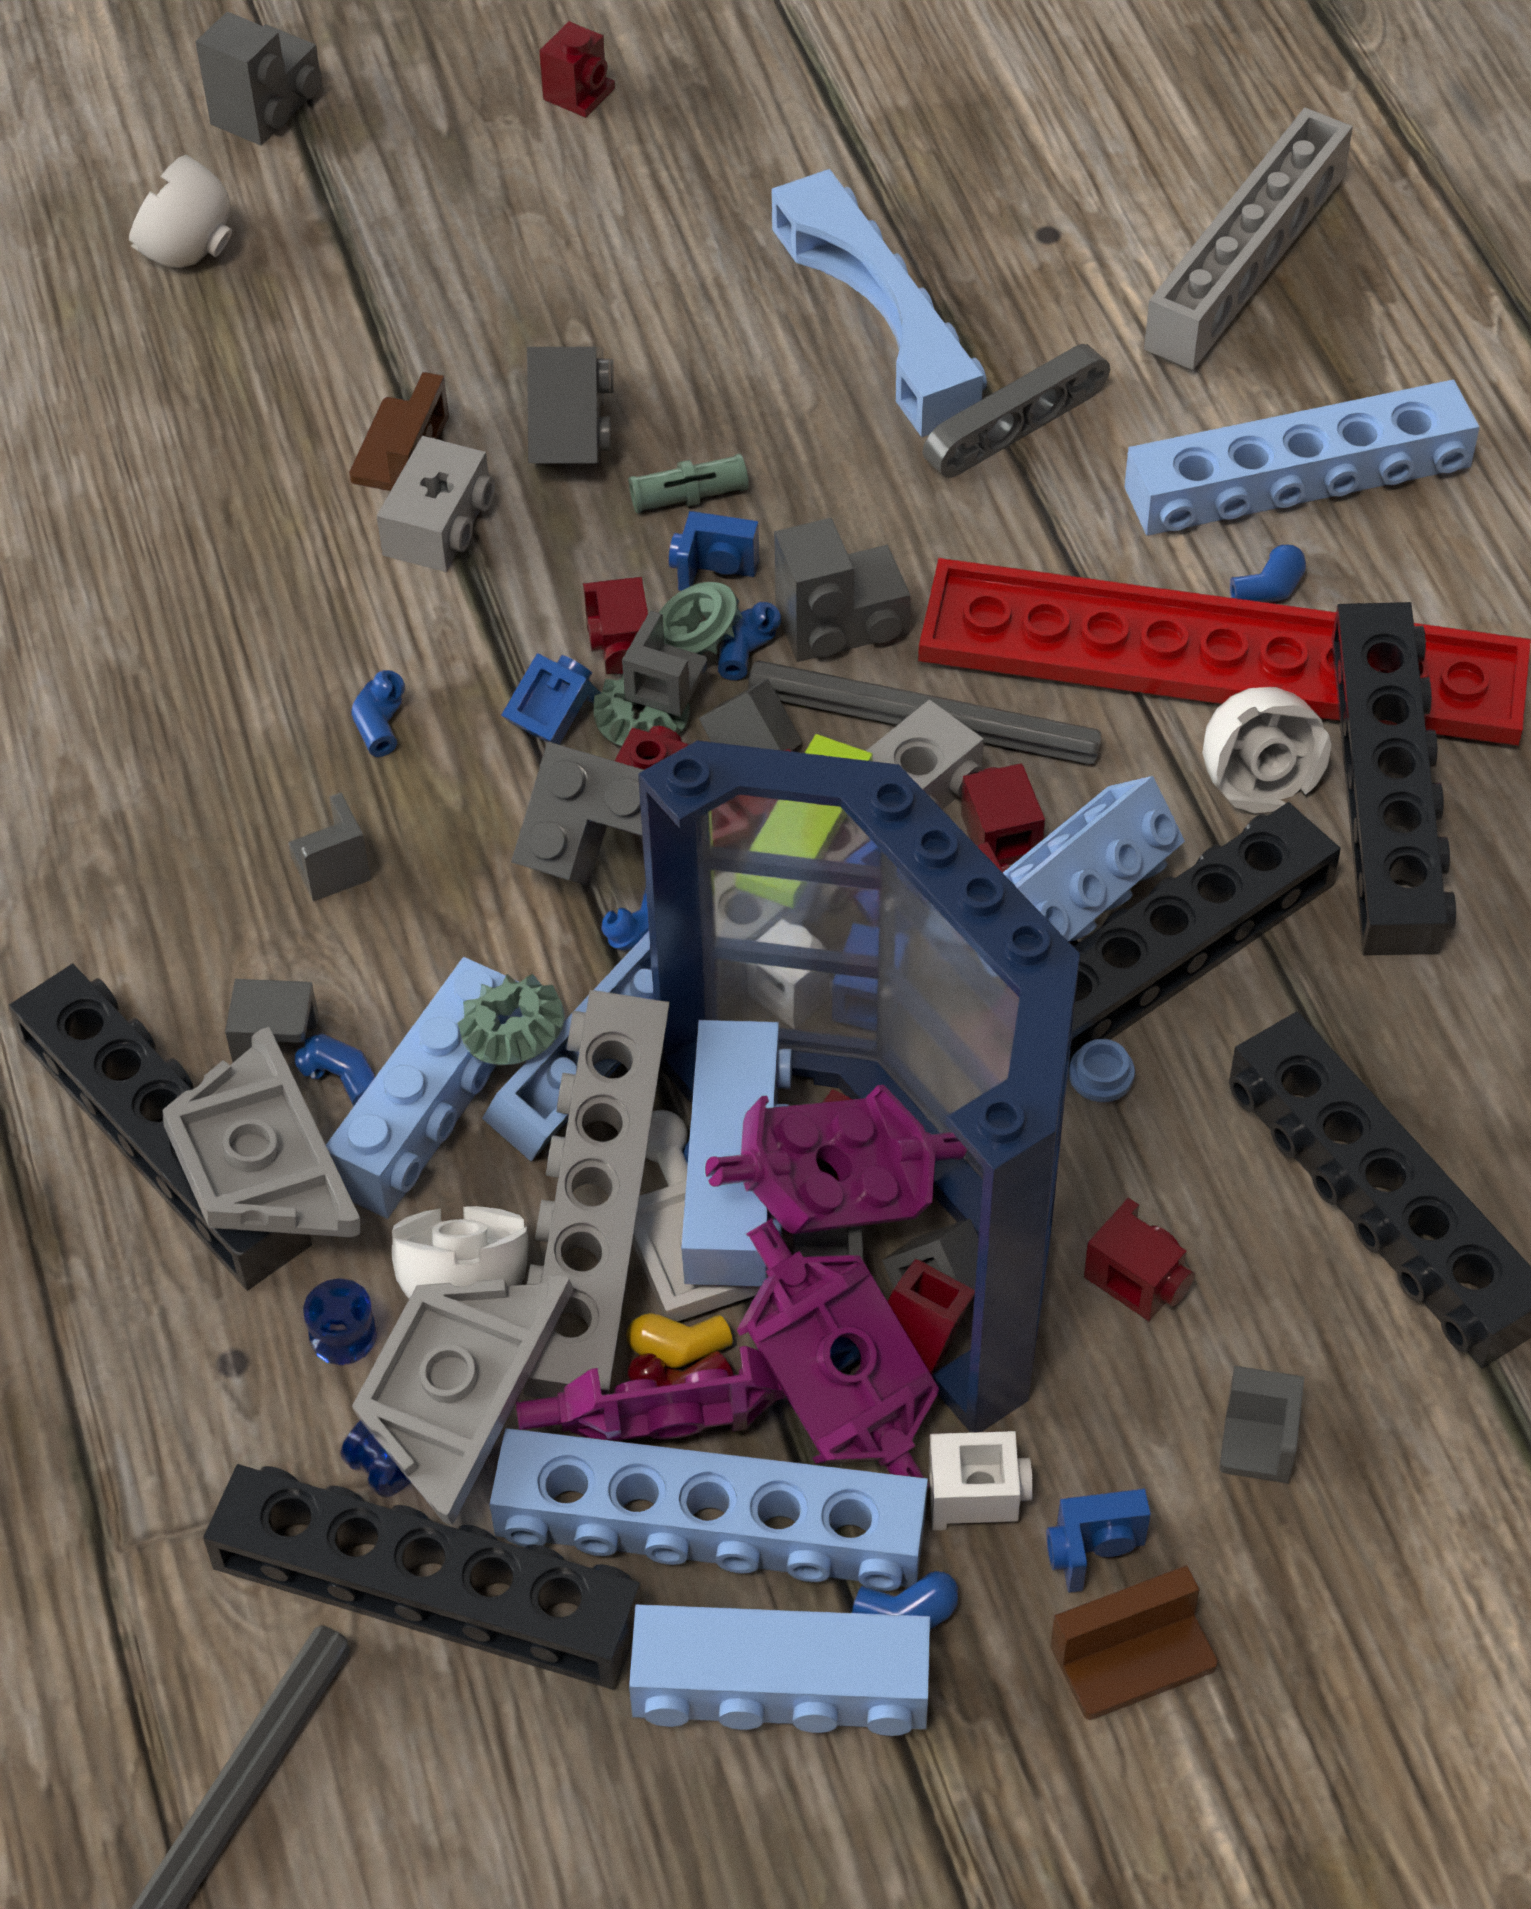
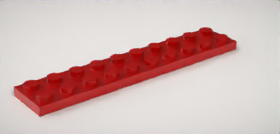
(1197, 645)

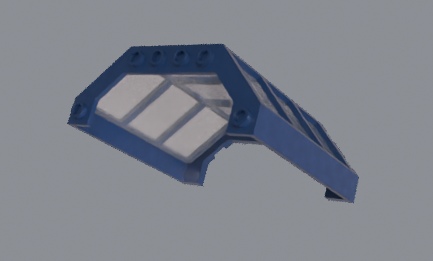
(890, 961)

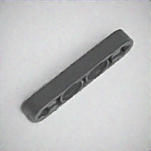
(1016, 410)

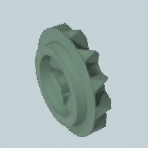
(686, 610)
(616, 716)
(519, 1037)

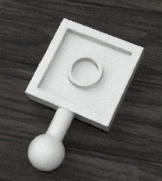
(660, 1229)

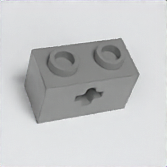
(435, 504)

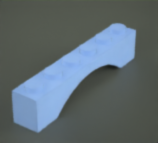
(830, 233)

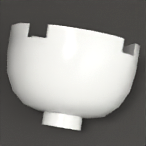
(184, 217)
(1265, 748)
(461, 1251)

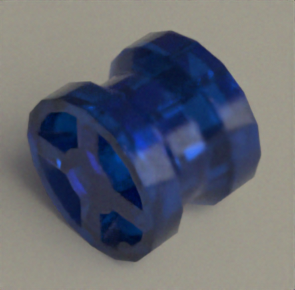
(340, 1303)
(364, 1453)

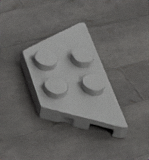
(257, 1150)
(455, 1379)

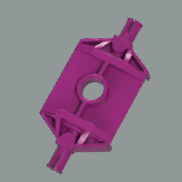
(871, 1143)
(794, 1326)
(659, 1412)

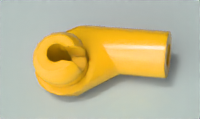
(676, 1342)

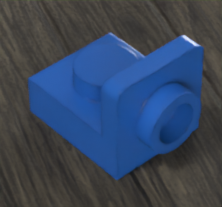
(715, 545)
(550, 697)
(1098, 1524)

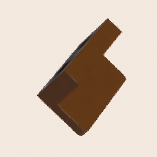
(397, 432)
(1133, 1643)

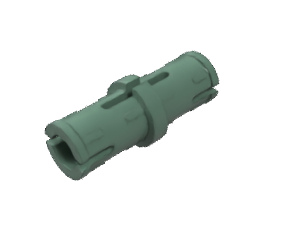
(721, 475)

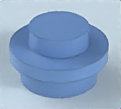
(1102, 1071)

